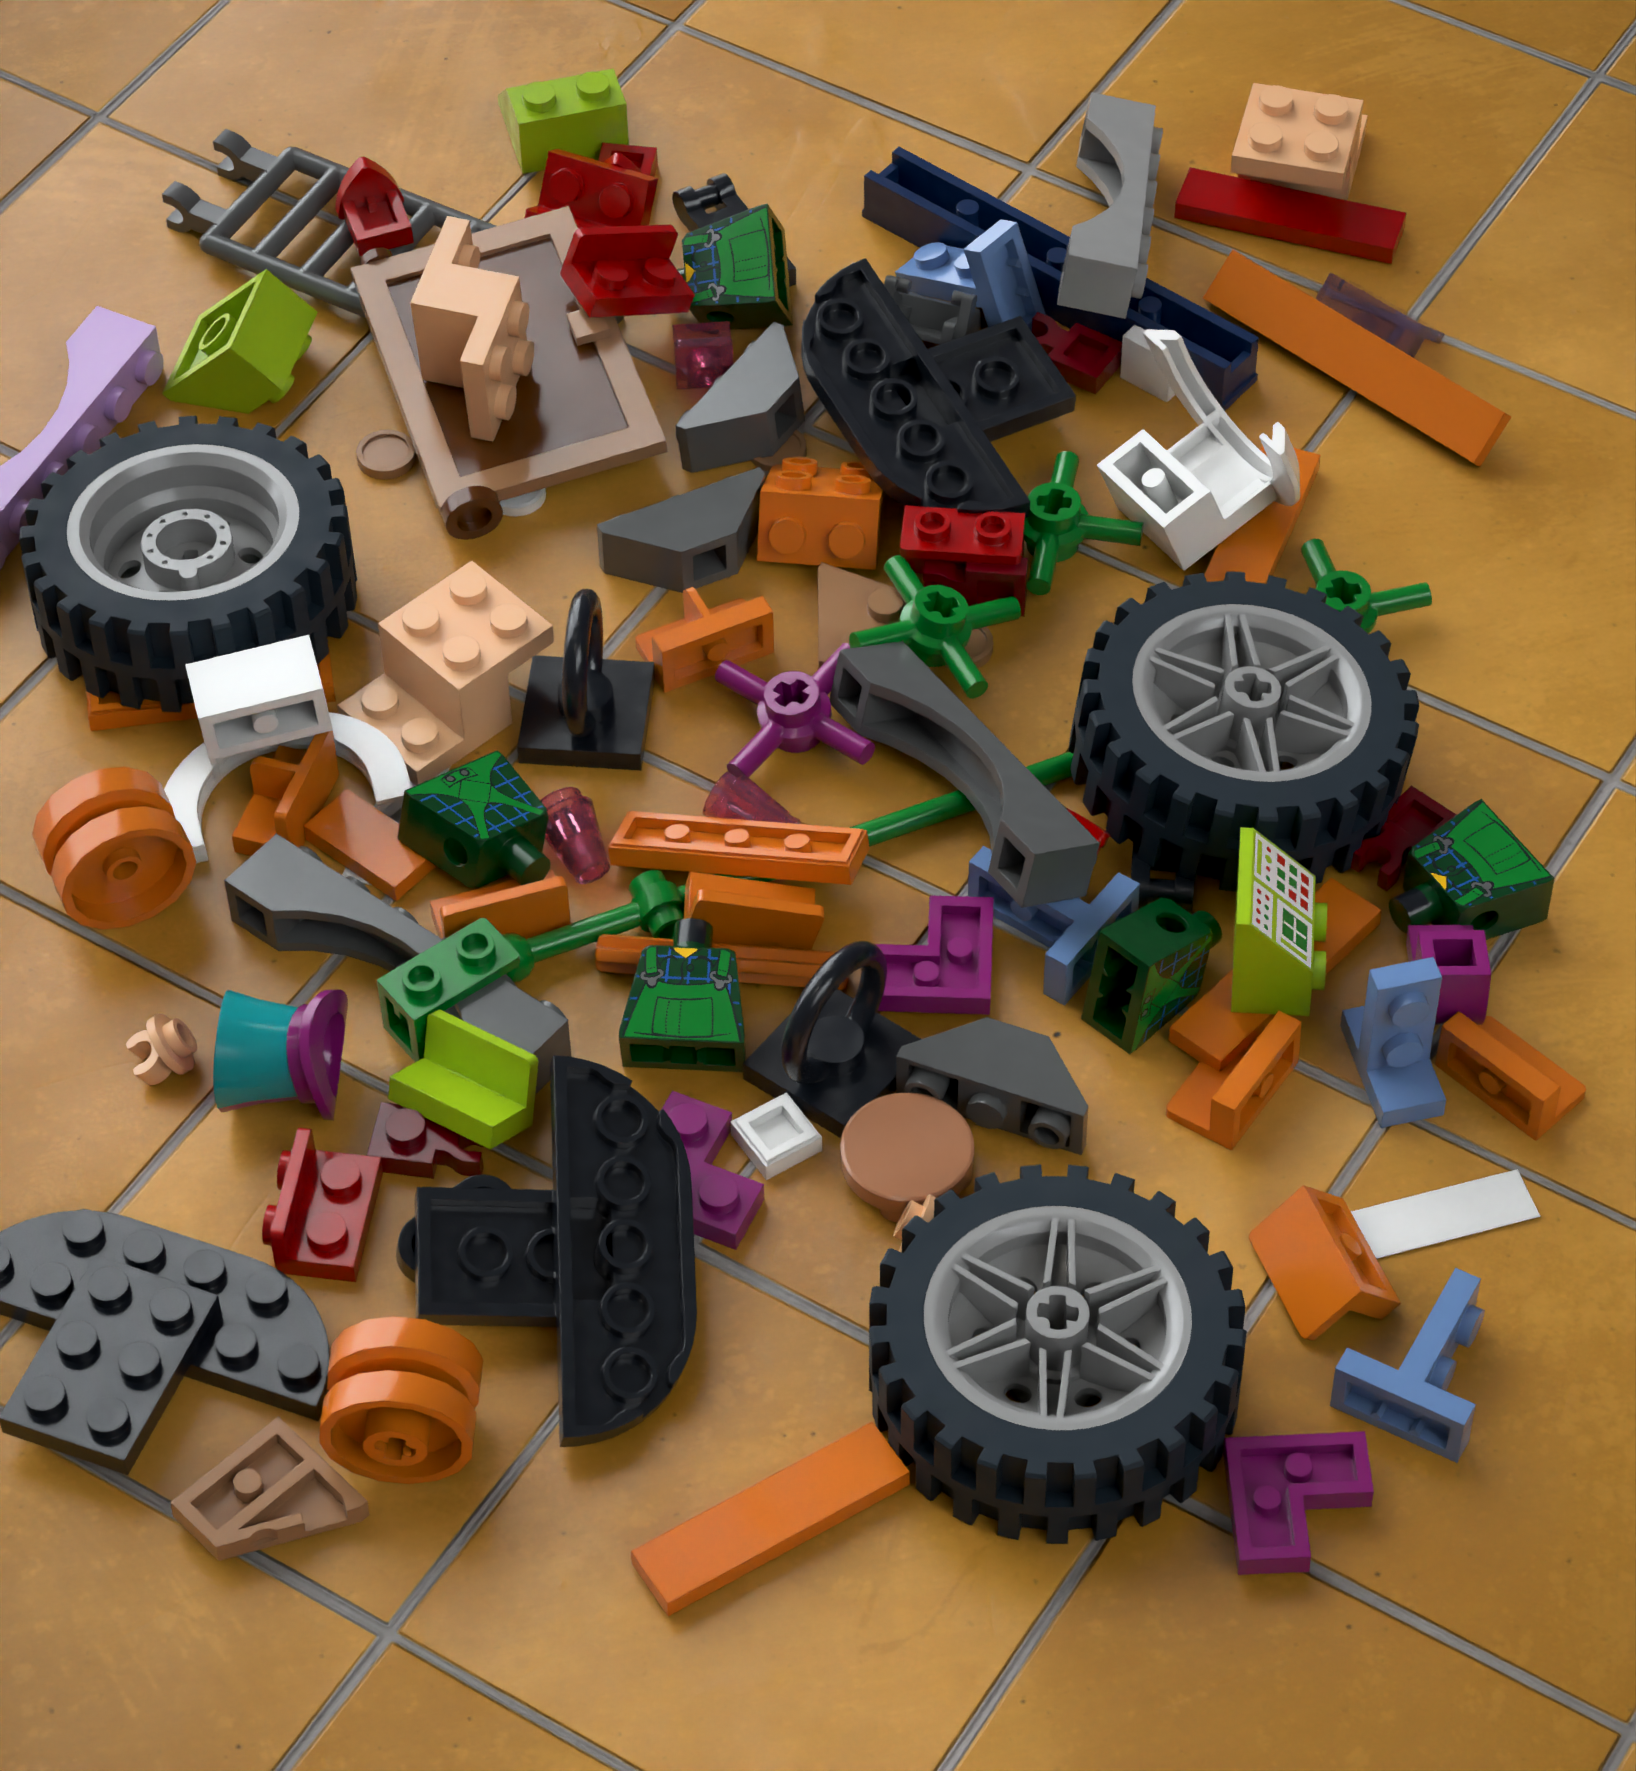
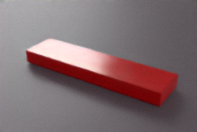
(1290, 215)

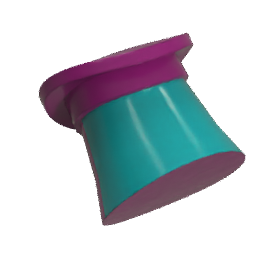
(279, 1051)

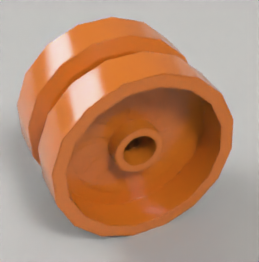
(113, 848)
(401, 1400)

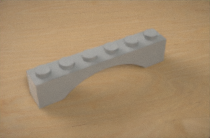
(1111, 250)

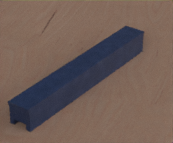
(935, 206)

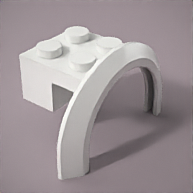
(1207, 479)
(268, 700)

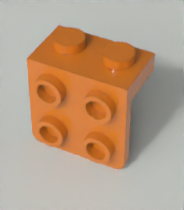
(819, 515)

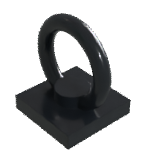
(583, 705)
(832, 1047)

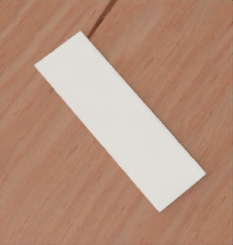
(1446, 1214)

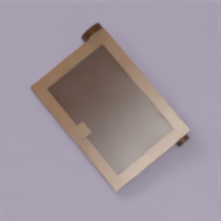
(572, 412)

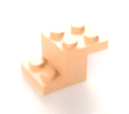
(1300, 140)
(471, 329)
(449, 669)

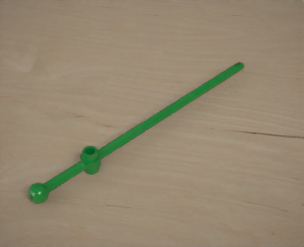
(660, 903)

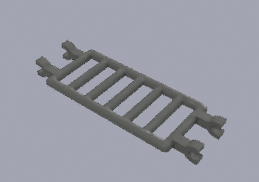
(268, 175)

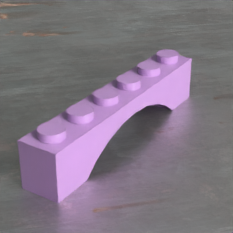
(107, 372)

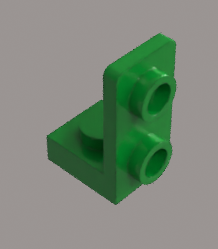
(440, 980)

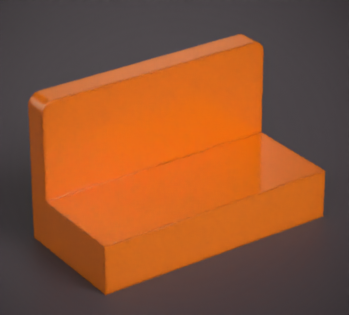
(507, 906)
(754, 911)
(1507, 1073)
(1230, 1100)
(1321, 1262)

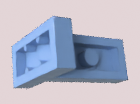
(989, 267)
(1064, 926)
(1394, 1041)
(1415, 1397)

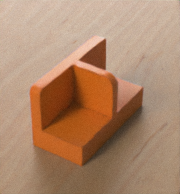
(706, 638)
(287, 793)

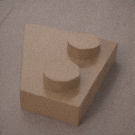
(851, 605)
(267, 1496)

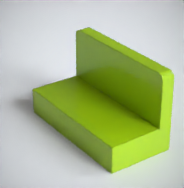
(469, 1082)

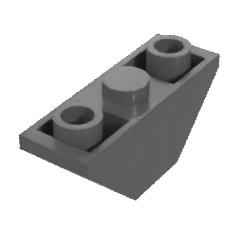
(746, 409)
(686, 537)
(999, 1081)

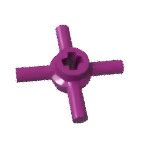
(791, 715)

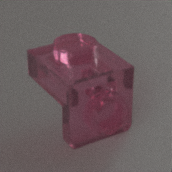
(701, 353)

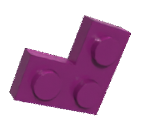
(952, 969)
(721, 1199)
(1280, 1478)

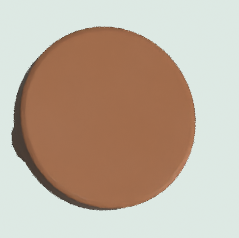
(906, 1150)

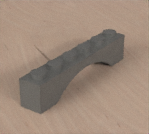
(1035, 842)
(304, 905)

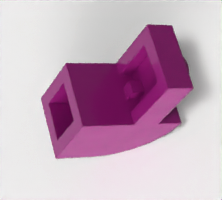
(1463, 965)

